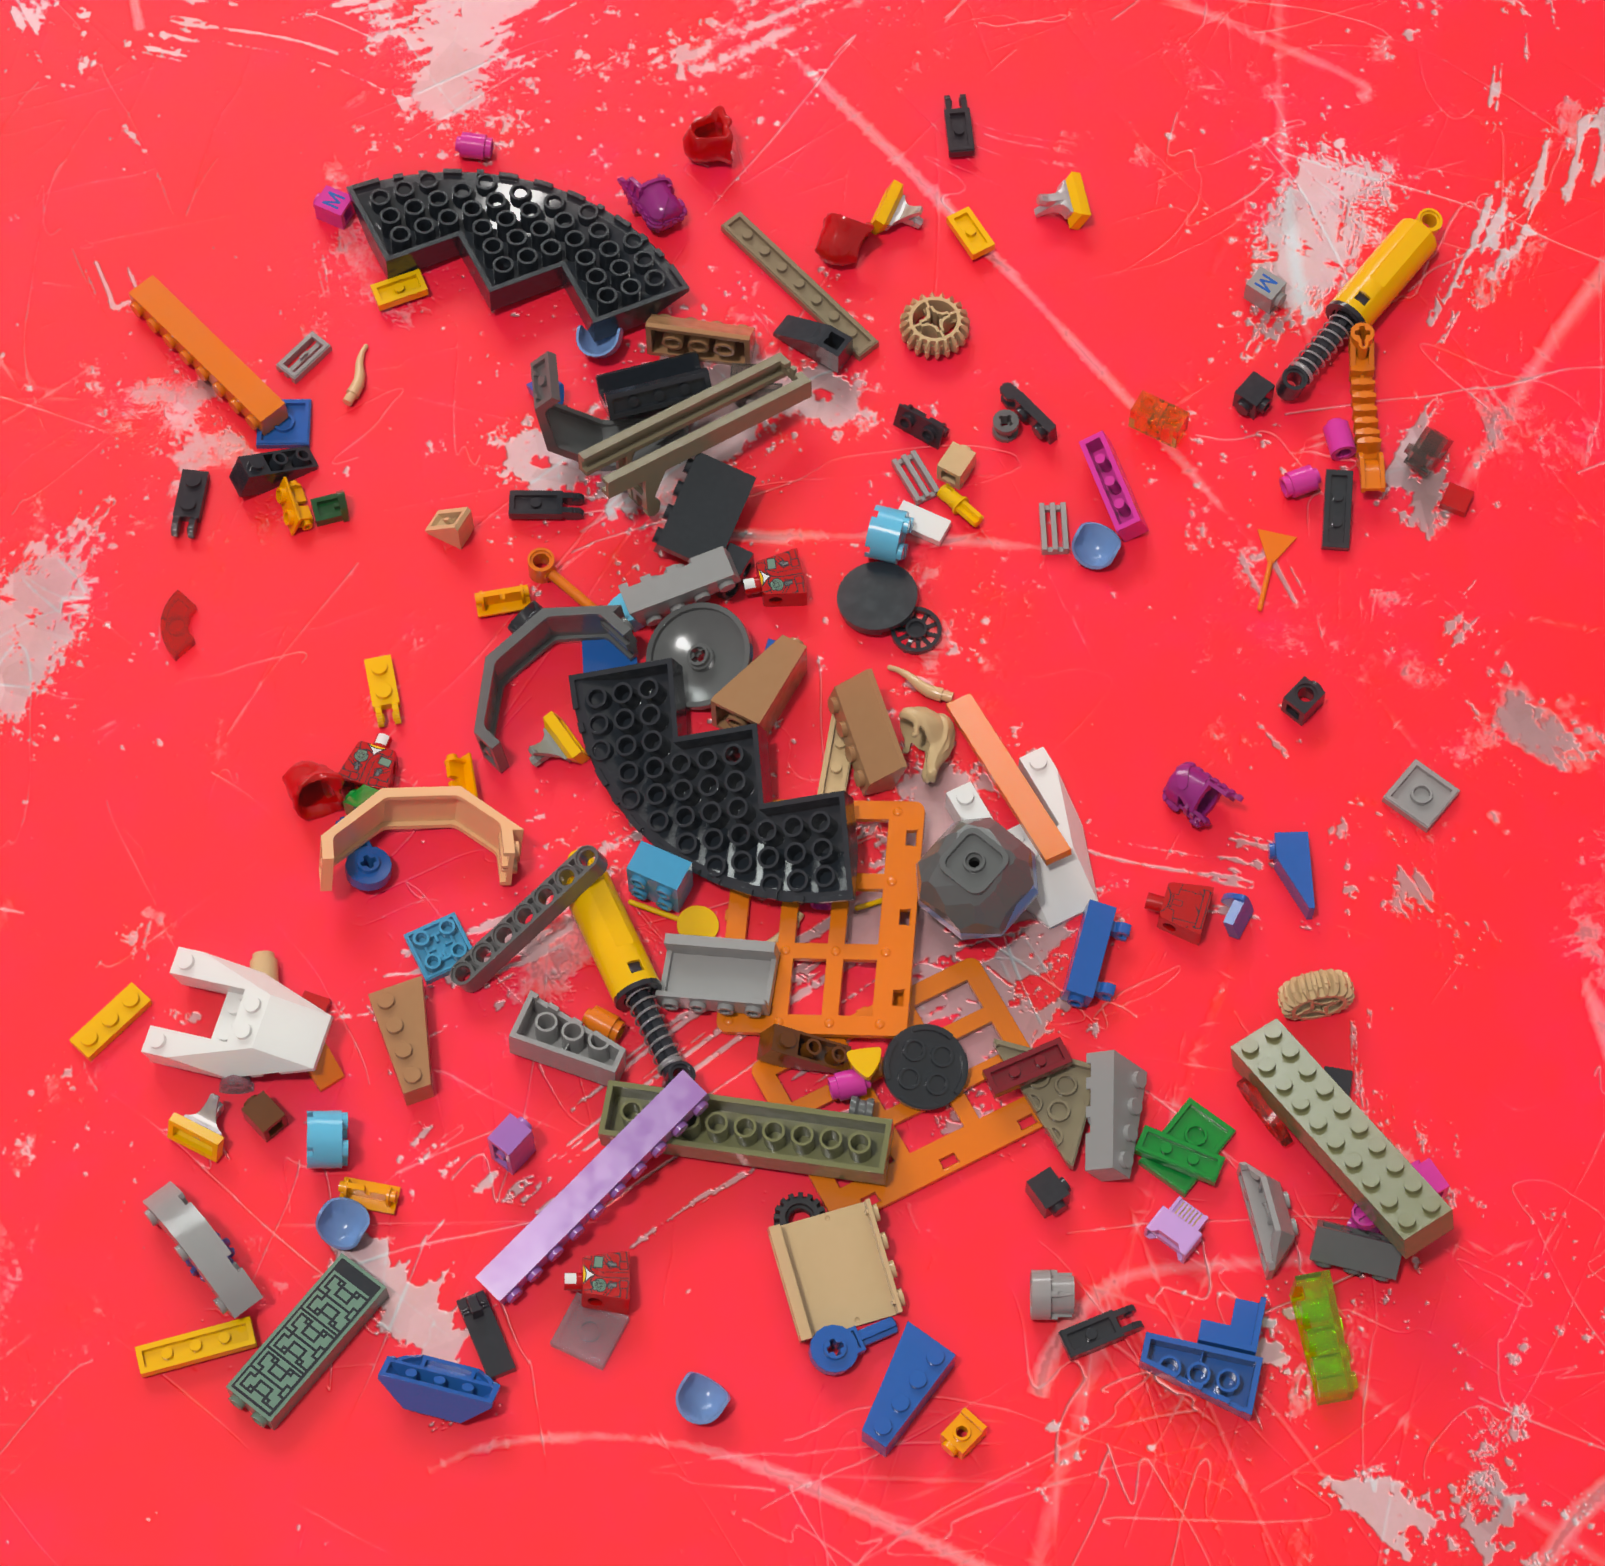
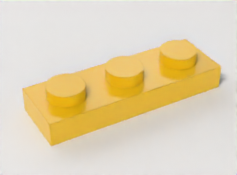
(110, 1021)

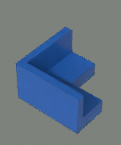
(1243, 1331)

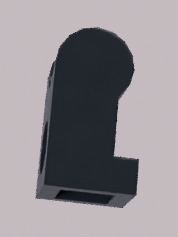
(743, 562)

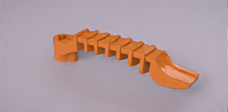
(1367, 441)

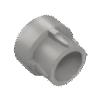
(1051, 1294)

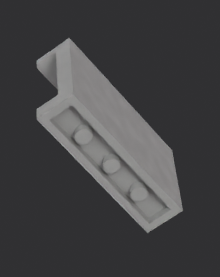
(718, 975)

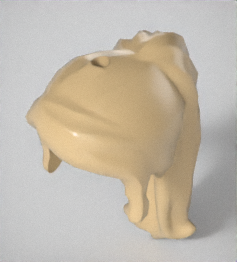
(929, 733)

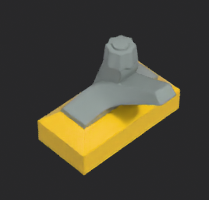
(557, 742)

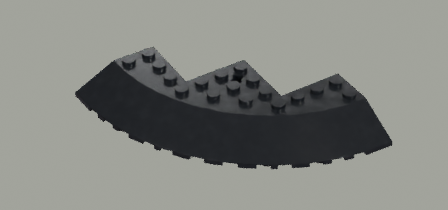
(518, 243)
(702, 803)

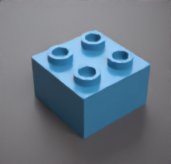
(659, 877)

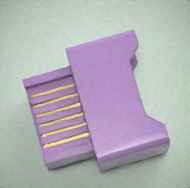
(1178, 1228)

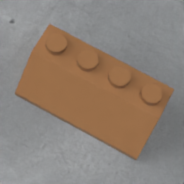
(711, 340)
(867, 733)

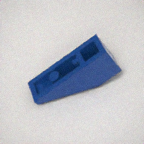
(1293, 866)

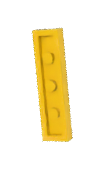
(195, 1346)

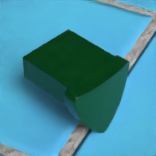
(330, 508)

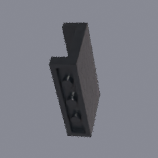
(652, 385)
(704, 508)

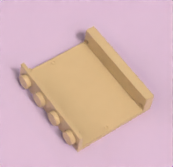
(836, 1269)

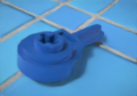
(368, 867)
(849, 1343)

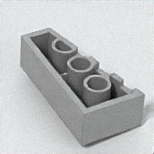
(680, 586)

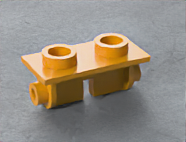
(290, 497)
(502, 600)
(461, 772)
(370, 1194)

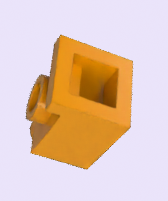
(958, 1445)

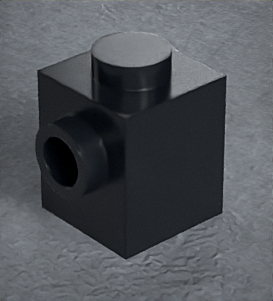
(1253, 396)
(1048, 1192)

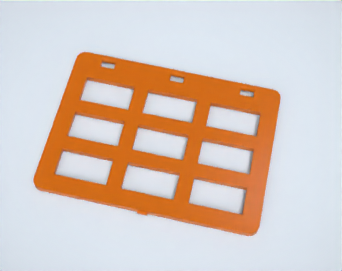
(892, 953)
(968, 1144)

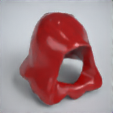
(710, 138)
(841, 239)
(309, 789)

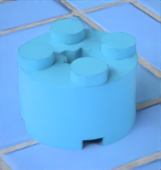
(888, 534)
(325, 1138)

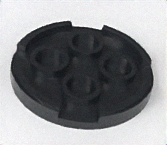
(877, 597)
(925, 1067)

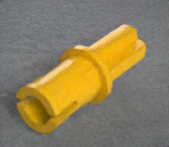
(959, 504)

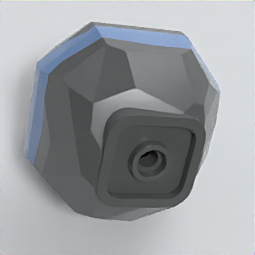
(977, 879)

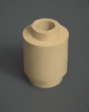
(265, 962)

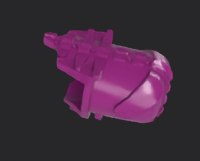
(654, 202)
(1195, 793)

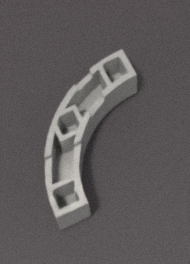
(203, 1248)

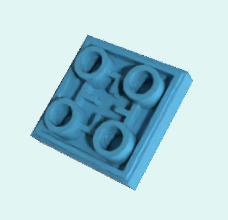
(438, 946)

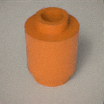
(604, 1022)

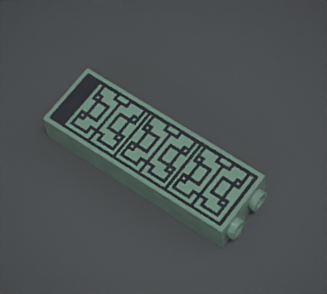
(306, 1342)

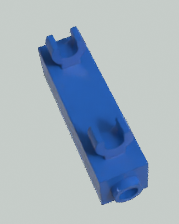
(1088, 955)

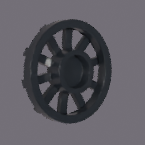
(917, 631)

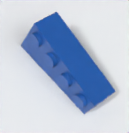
(1207, 1371)
(909, 1383)

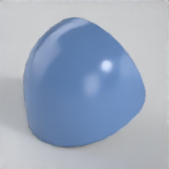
(598, 349)
(1095, 545)
(342, 1223)
(700, 1398)

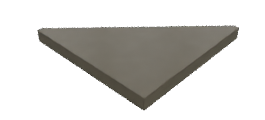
(1057, 1101)

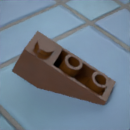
(801, 1050)

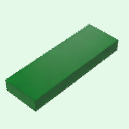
(1179, 1155)

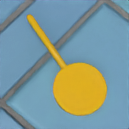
(692, 921)

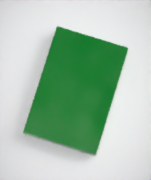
(1198, 1127)

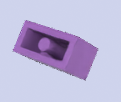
(512, 1143)

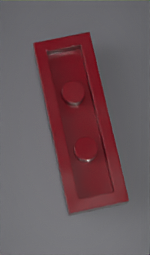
(1027, 1067)

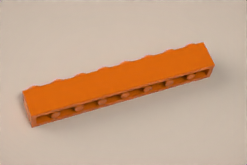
(208, 355)

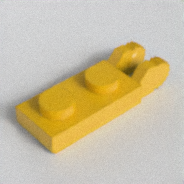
(383, 687)

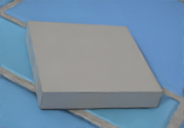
(1421, 795)

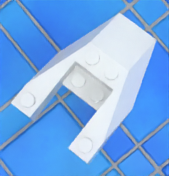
(1065, 884)
(258, 1029)

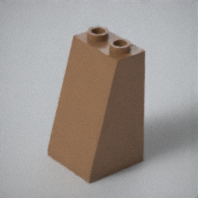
(762, 687)

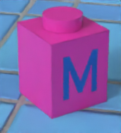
(333, 207)

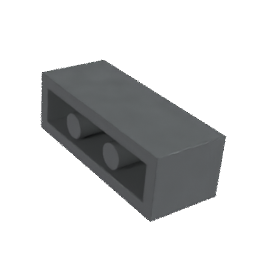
(1354, 1250)

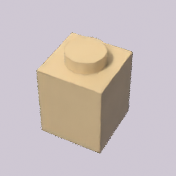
(956, 465)

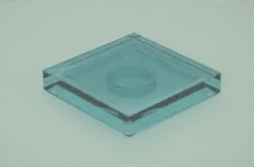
(589, 1333)

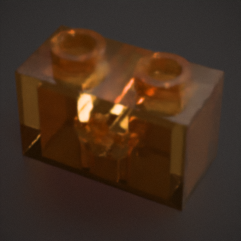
(1158, 419)

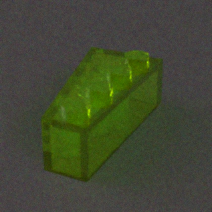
(1322, 1337)

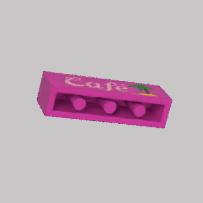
(1113, 486)

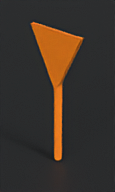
(1274, 546)

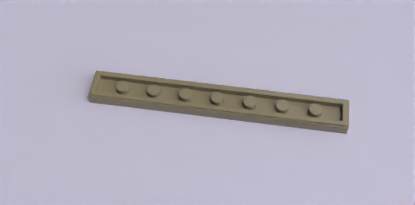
(797, 282)

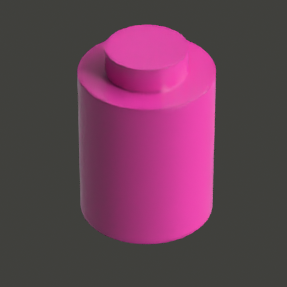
(1339, 439)

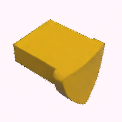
(865, 1061)

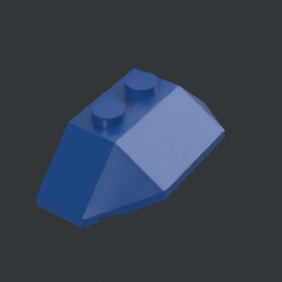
(438, 1387)

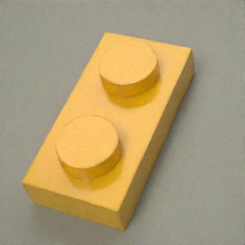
(970, 233)
(399, 289)

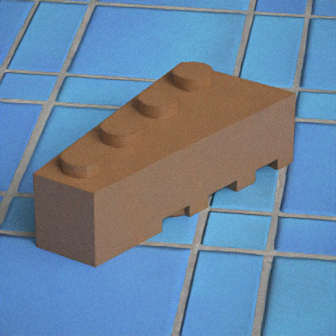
(404, 1029)

